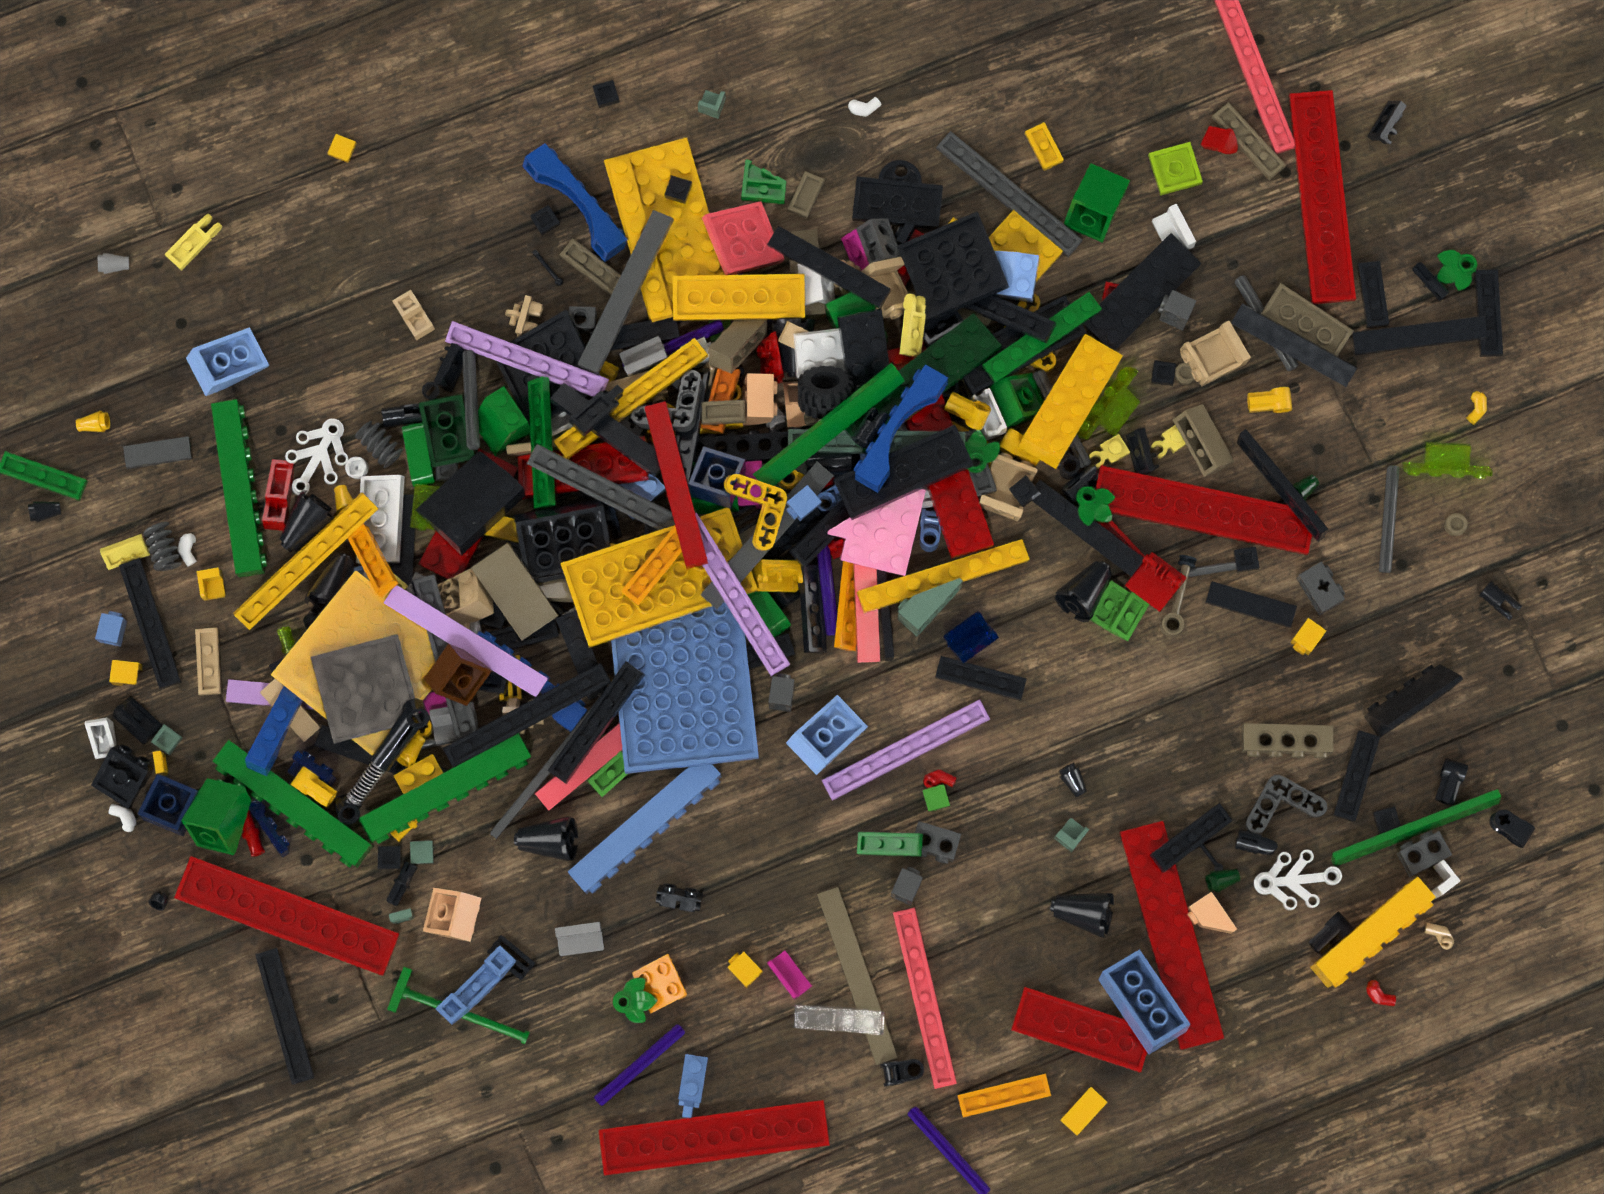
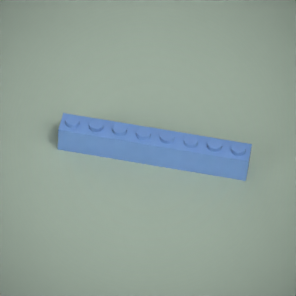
(643, 825)

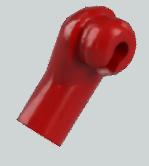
(937, 777)
(1377, 996)

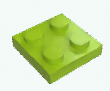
(1175, 168)

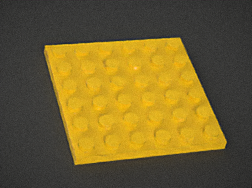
(351, 619)

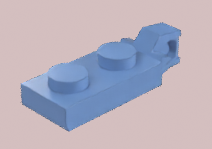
(692, 1083)

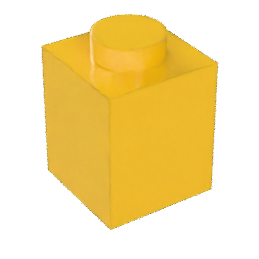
(1307, 637)
(744, 969)

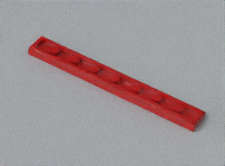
(676, 485)

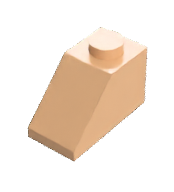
(1210, 915)

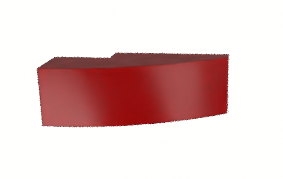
(278, 495)

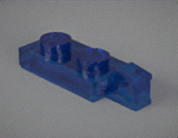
(268, 825)

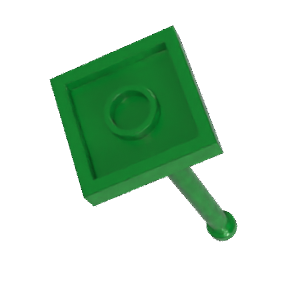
(403, 991)

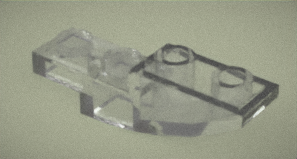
(839, 1019)

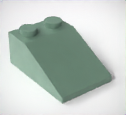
(925, 606)

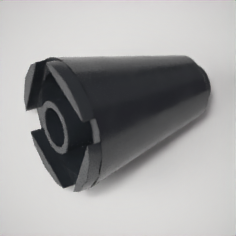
(787, 353)
(305, 521)
(330, 581)
(1084, 591)
(549, 839)
(1085, 911)

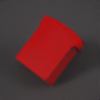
(1220, 140)

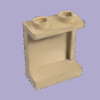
(886, 273)
(1215, 354)
(1006, 474)

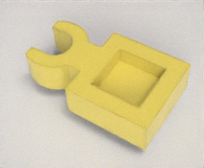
(1171, 440)
(1112, 450)

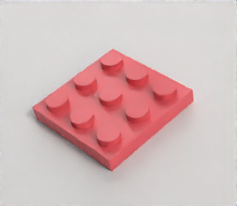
(742, 238)

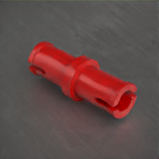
(251, 835)

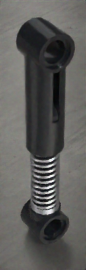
(383, 759)

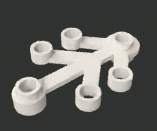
(318, 453)
(1293, 880)

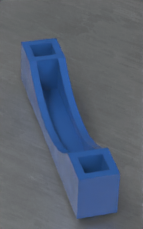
(549, 170)
(924, 391)
(567, 717)
(272, 734)

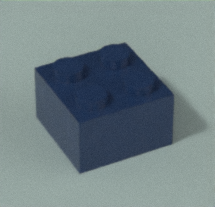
(709, 476)
(167, 804)

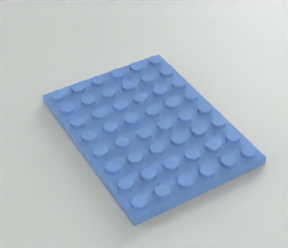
(693, 696)

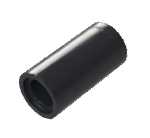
(834, 462)

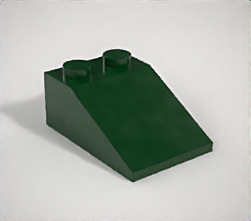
(445, 429)

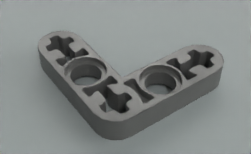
(681, 410)
(1276, 797)

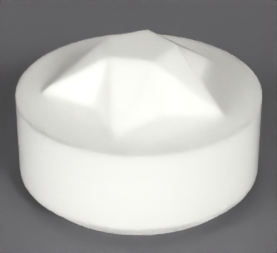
(356, 467)

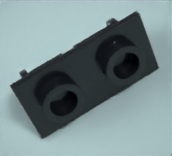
(687, 897)

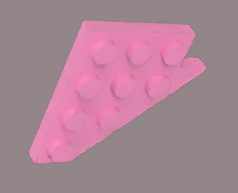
(882, 536)

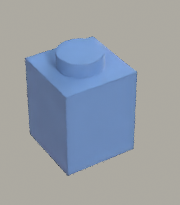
(802, 503)
(111, 629)

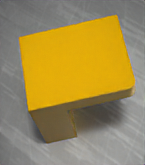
(211, 584)
(124, 672)

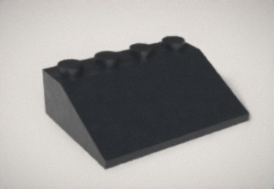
(471, 502)
(560, 535)
(1411, 699)

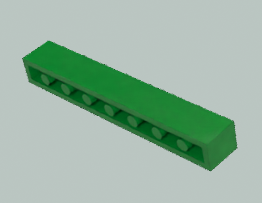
(238, 488)
(445, 788)
(295, 806)

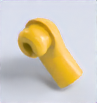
(1480, 405)

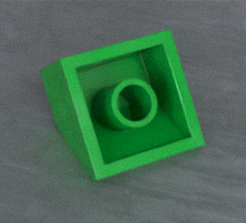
(1017, 398)

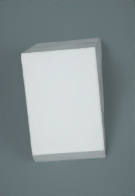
(101, 736)

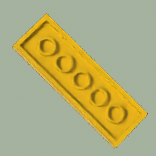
(738, 297)

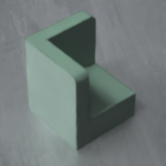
(712, 103)
(1071, 834)

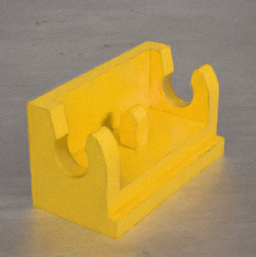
(777, 575)

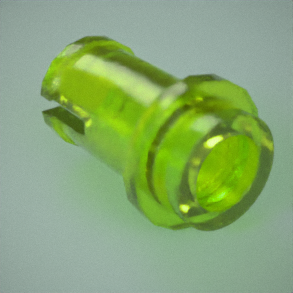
(286, 639)

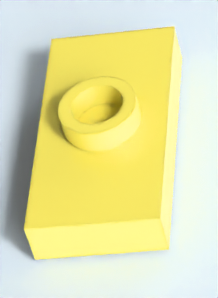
(124, 551)

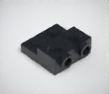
(122, 775)

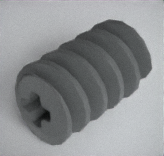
(378, 444)
(160, 547)

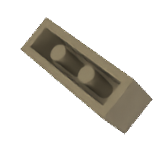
(736, 343)
(1203, 440)

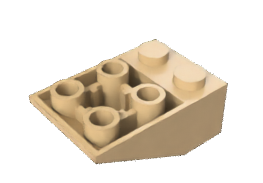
(465, 598)

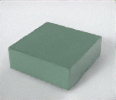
(166, 739)
(422, 852)
(401, 916)

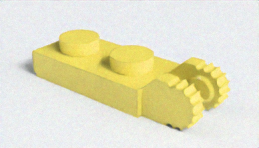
(192, 242)
(913, 325)

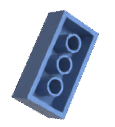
(1144, 1001)

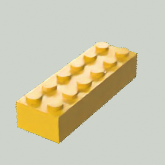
(1070, 401)
(1372, 932)

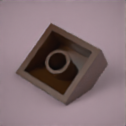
(457, 675)

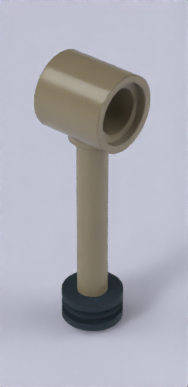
(1186, 562)

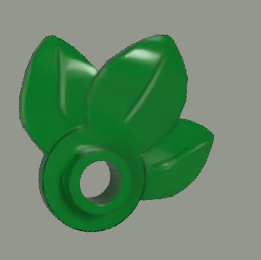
(1454, 271)
(980, 450)
(1097, 507)
(637, 1000)

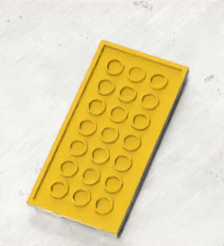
(687, 244)
(601, 576)

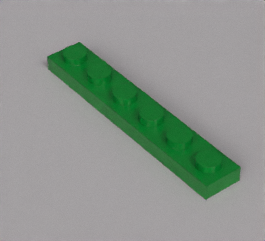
(1029, 347)
(541, 434)

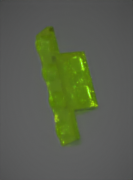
(1113, 407)
(1447, 459)

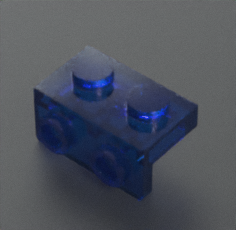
(970, 637)
(306, 760)

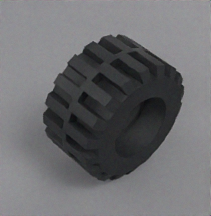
(823, 390)

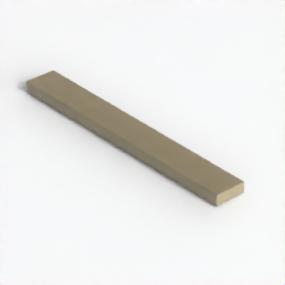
(855, 969)

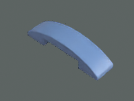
(477, 986)

